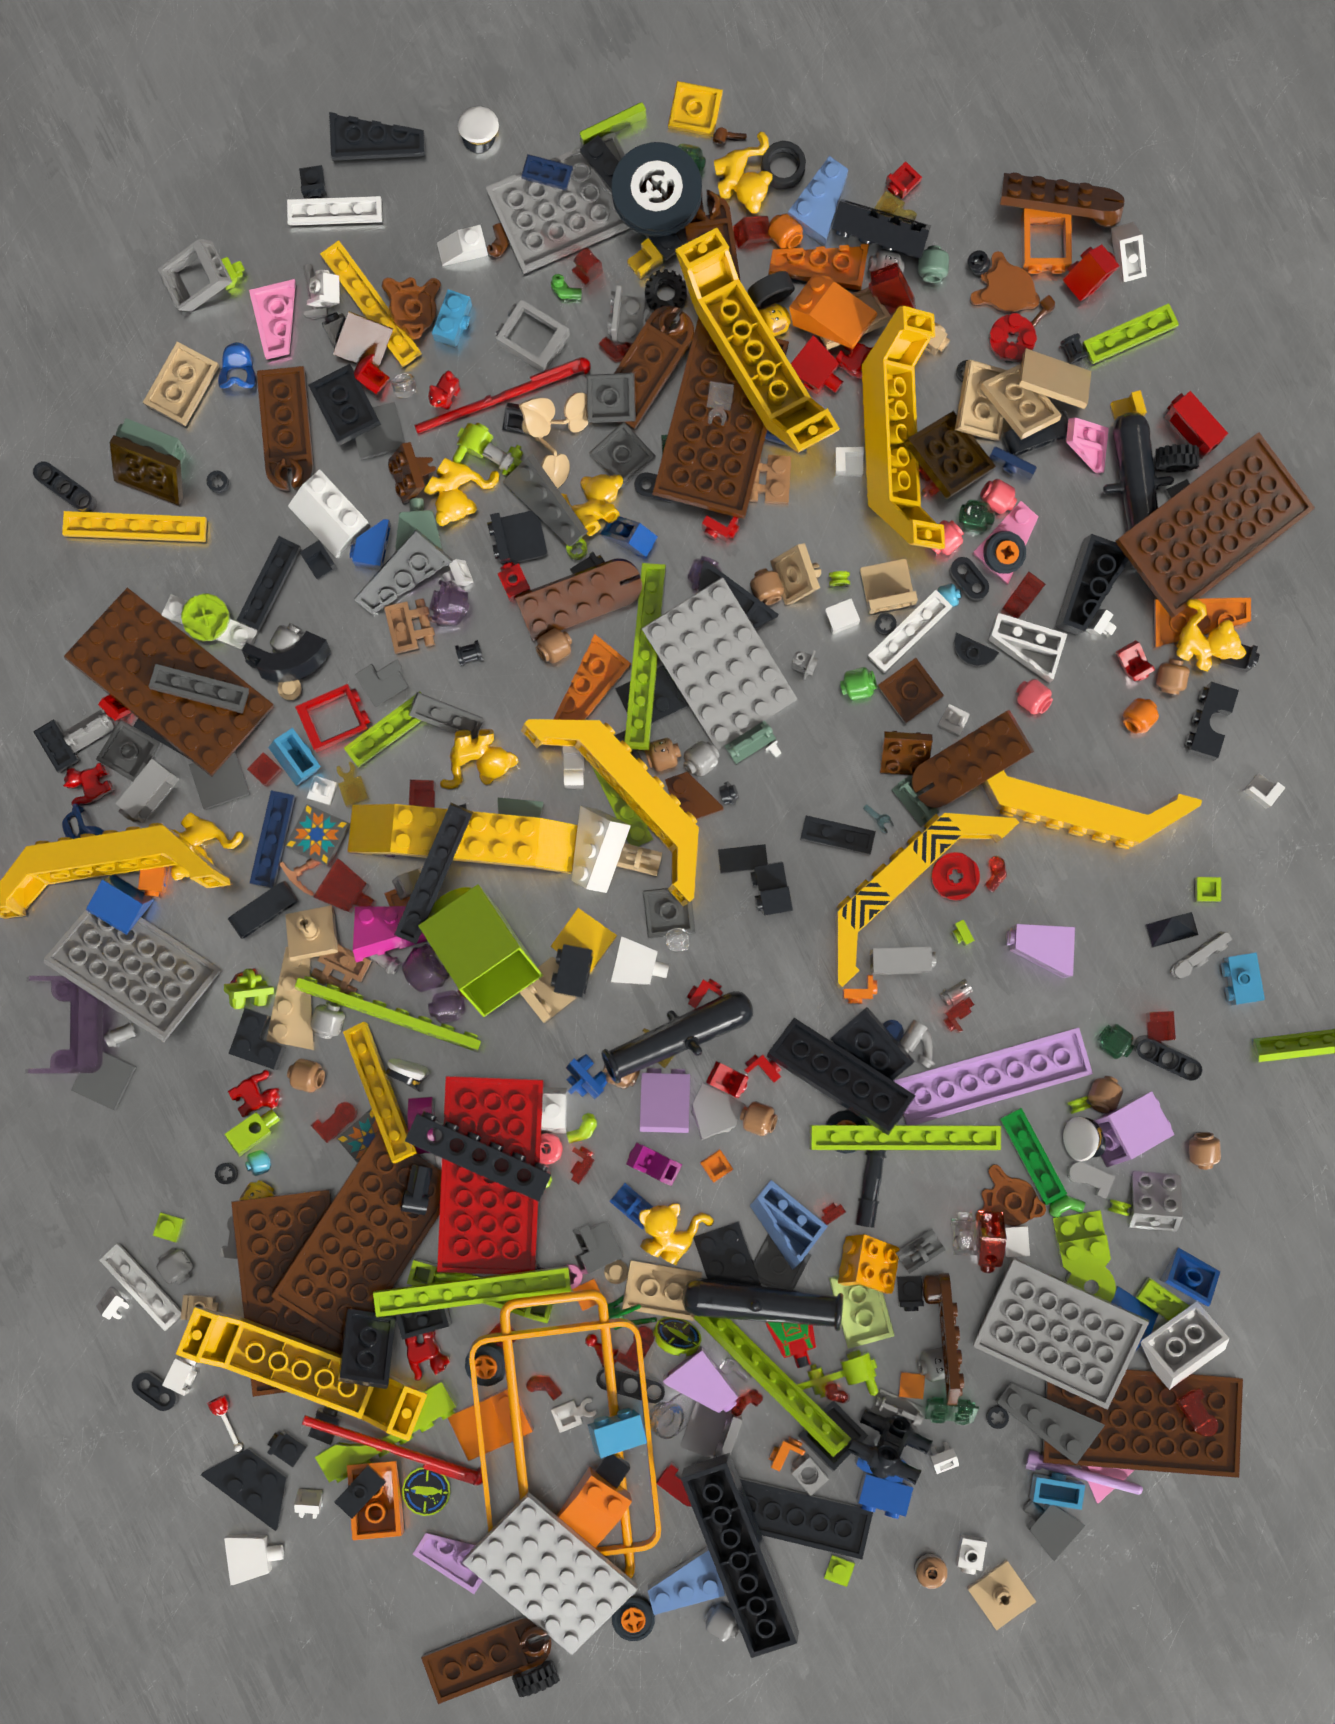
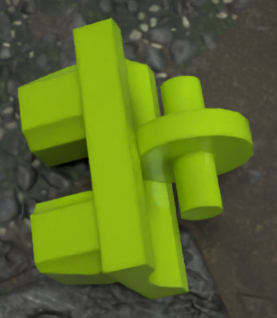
(248, 986)

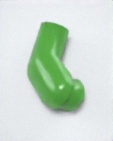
(562, 289)
(1065, 1203)

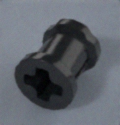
(1081, 353)
(469, 653)

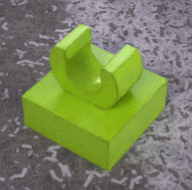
(234, 271)

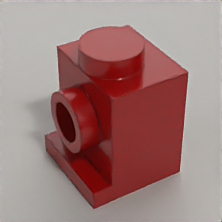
(516, 588)

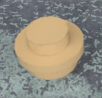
(289, 690)
(616, 1272)

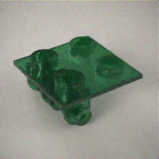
(961, 1414)

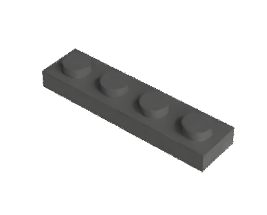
(199, 688)

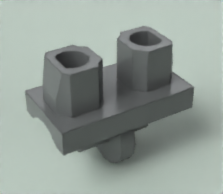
(920, 1251)

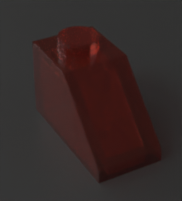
(891, 287)

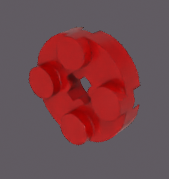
(1016, 325)
(965, 866)

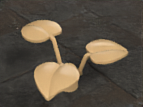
(537, 421)

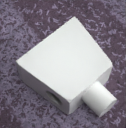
(637, 964)
(554, 1110)
(250, 1556)

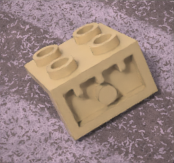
(888, 586)
(541, 994)

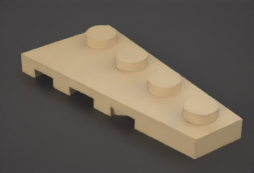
(291, 1007)

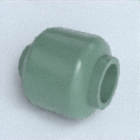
(933, 264)

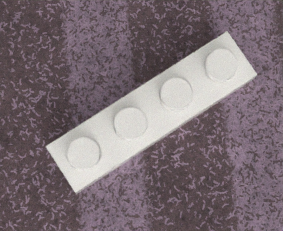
(334, 210)
(910, 631)
(235, 635)
(141, 1286)

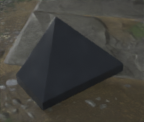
(1171, 929)

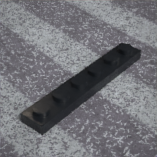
(604, 164)
(433, 872)

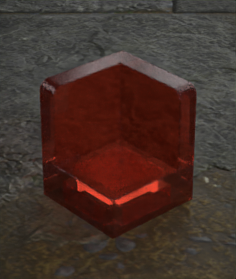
(422, 793)
(1161, 1025)

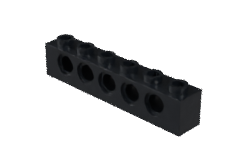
(532, 1188)

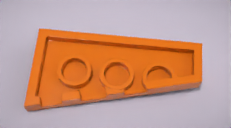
(841, 264)
(1218, 610)
(593, 680)

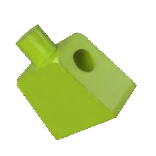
(243, 1140)

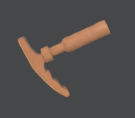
(292, 875)

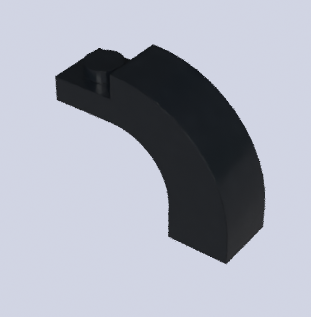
(289, 665)

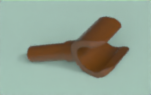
(722, 133)
(1048, 305)

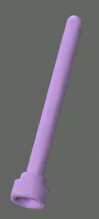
(1035, 1462)

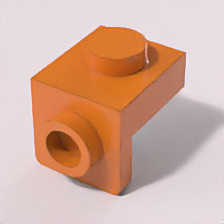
(856, 995)
(779, 1454)

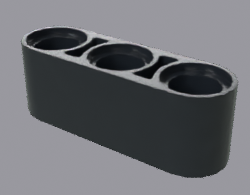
(1039, 439)
(57, 479)
(263, 909)
(1177, 1064)
(622, 1375)

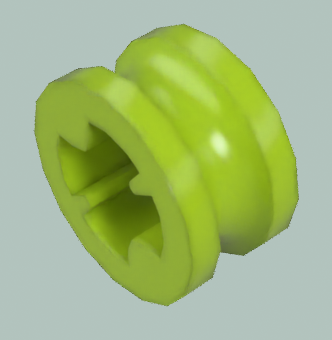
(577, 556)
(839, 578)
(1079, 1104)
(1119, 1207)

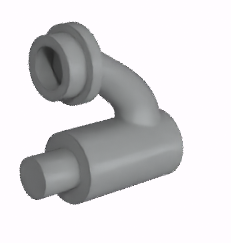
(912, 1037)

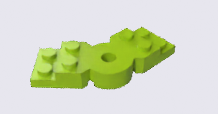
(1085, 1251)

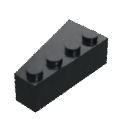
(881, 227)
(1092, 580)

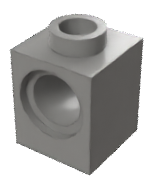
(813, 1484)

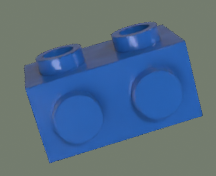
(884, 1495)

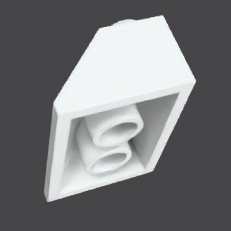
(328, 513)
(1184, 1345)

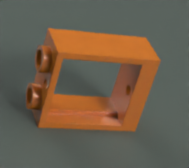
(1039, 217)

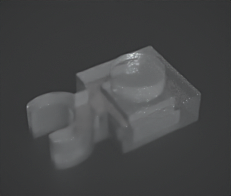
(719, 399)

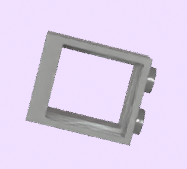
(212, 265)
(552, 348)
(146, 792)
(902, 960)

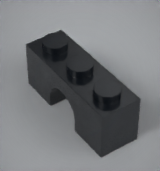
(1203, 739)

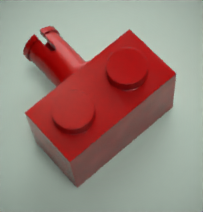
(1090, 272)

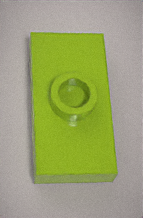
(1160, 1300)

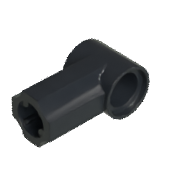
(416, 1196)

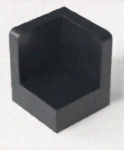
(318, 560)

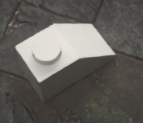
(462, 246)
(1129, 251)

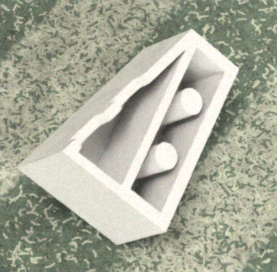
(1029, 644)
(597, 848)

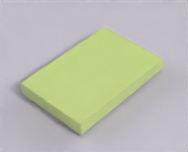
(863, 1315)

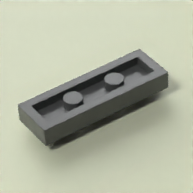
(444, 715)

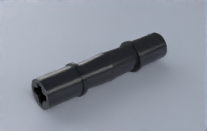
(870, 1188)

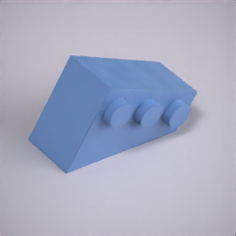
(820, 200)
(787, 1223)
(687, 1584)

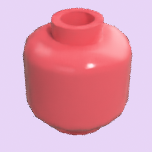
(999, 496)
(953, 537)
(1034, 696)
(555, 1145)

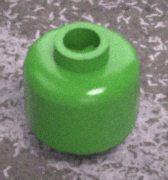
(858, 683)

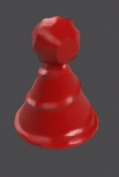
(591, 1341)

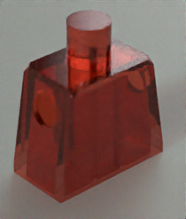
(344, 888)
(991, 1248)

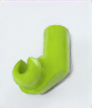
(585, 1130)

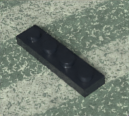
(268, 583)

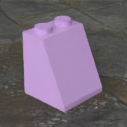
(1045, 946)
(665, 1101)
(1133, 1129)
(702, 1381)

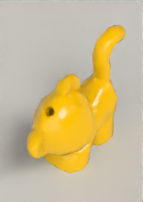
(749, 186)
(600, 493)
(452, 502)
(1221, 641)
(491, 760)
(196, 833)
(661, 1223)

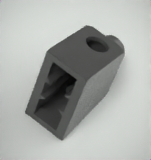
(1052, 1527)

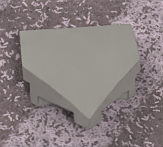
(715, 1112)

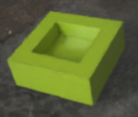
(1208, 889)
(962, 933)
(168, 1227)
(839, 1570)

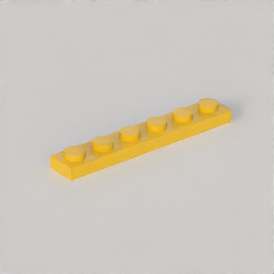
(368, 300)
(134, 526)
(379, 1091)

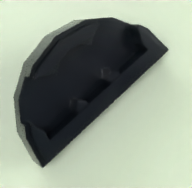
(973, 652)

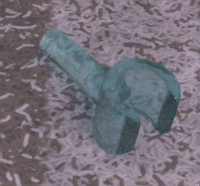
(881, 819)

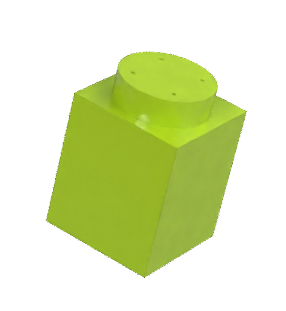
(479, 948)

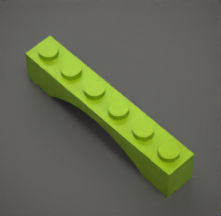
(425, 1272)
(336, 1458)

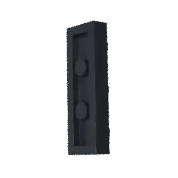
(838, 835)

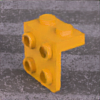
(868, 1263)

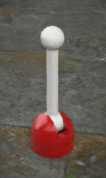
(219, 1407)

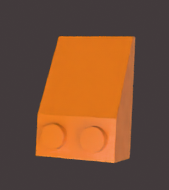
(831, 312)
(495, 1424)
(594, 1507)
(383, 1512)

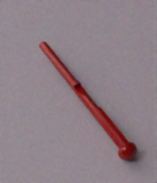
(537, 380)
(430, 1463)

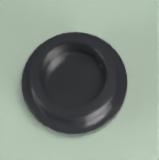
(728, 793)

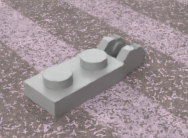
(1200, 954)

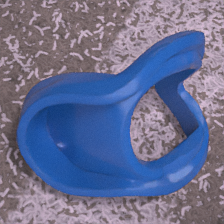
(236, 356)
(76, 812)

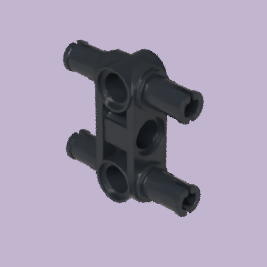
(885, 1457)

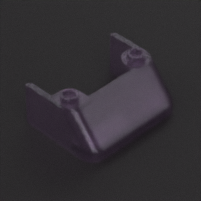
(85, 1029)

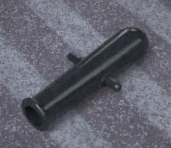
(1136, 468)
(679, 1035)
(761, 1303)

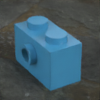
(452, 318)
(294, 756)
(1243, 979)
(617, 1432)
(1057, 1490)

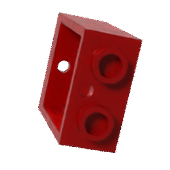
(1195, 423)
(309, 725)

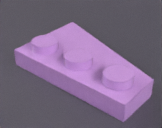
(447, 1558)

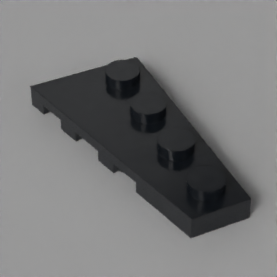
(365, 139)

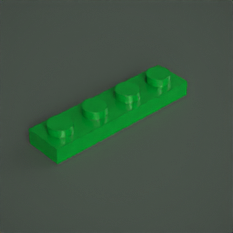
(1033, 1156)

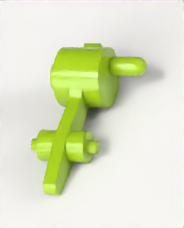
(475, 439)
(855, 1368)

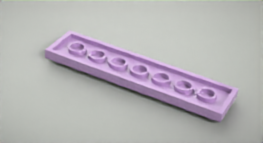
(996, 1076)

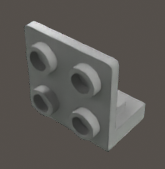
(626, 318)
(1156, 1201)
(711, 1432)

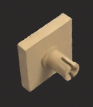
(796, 573)
(311, 933)
(1001, 1594)

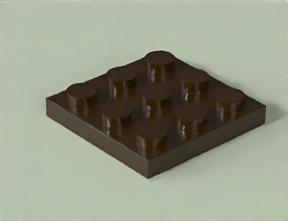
(949, 456)
(146, 470)

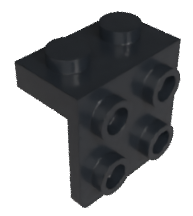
(517, 537)

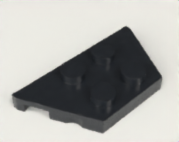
(755, 610)
(251, 1484)

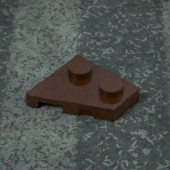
(692, 796)

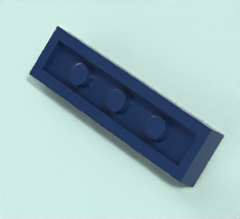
(272, 839)

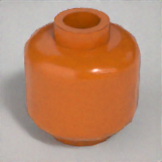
(785, 231)
(1140, 715)

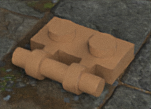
(777, 480)
(402, 629)
(345, 963)

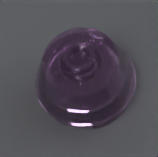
(448, 604)
(424, 969)

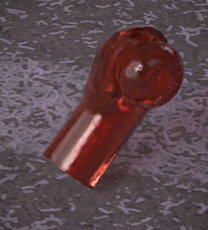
(613, 350)
(998, 872)
(742, 1402)

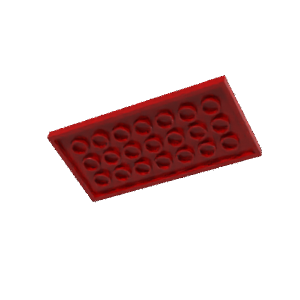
(481, 1221)

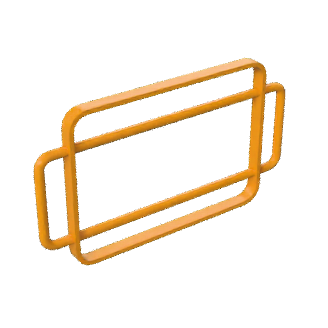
(604, 1324)

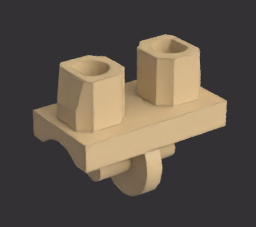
(640, 859)

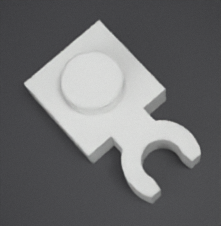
(569, 1415)

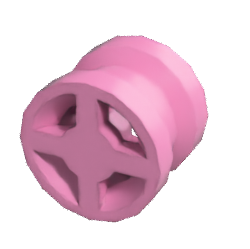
(575, 1275)

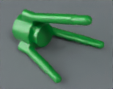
(616, 1312)

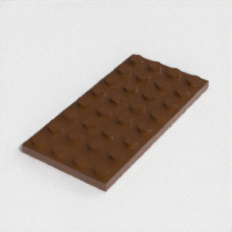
(705, 461)
(1215, 524)
(121, 658)
(267, 1241)
(359, 1241)
(1150, 1430)

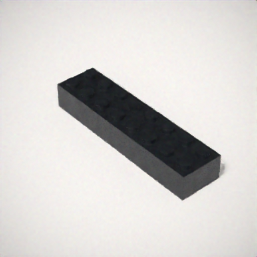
(740, 1555)

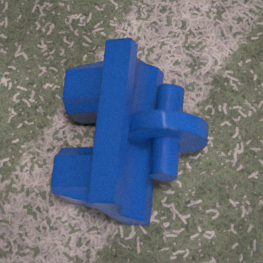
(580, 1076)
(630, 1203)

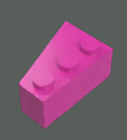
(375, 931)

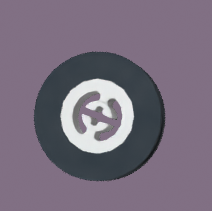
(667, 167)

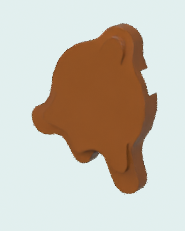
(1006, 287)
(412, 306)
(1012, 1197)

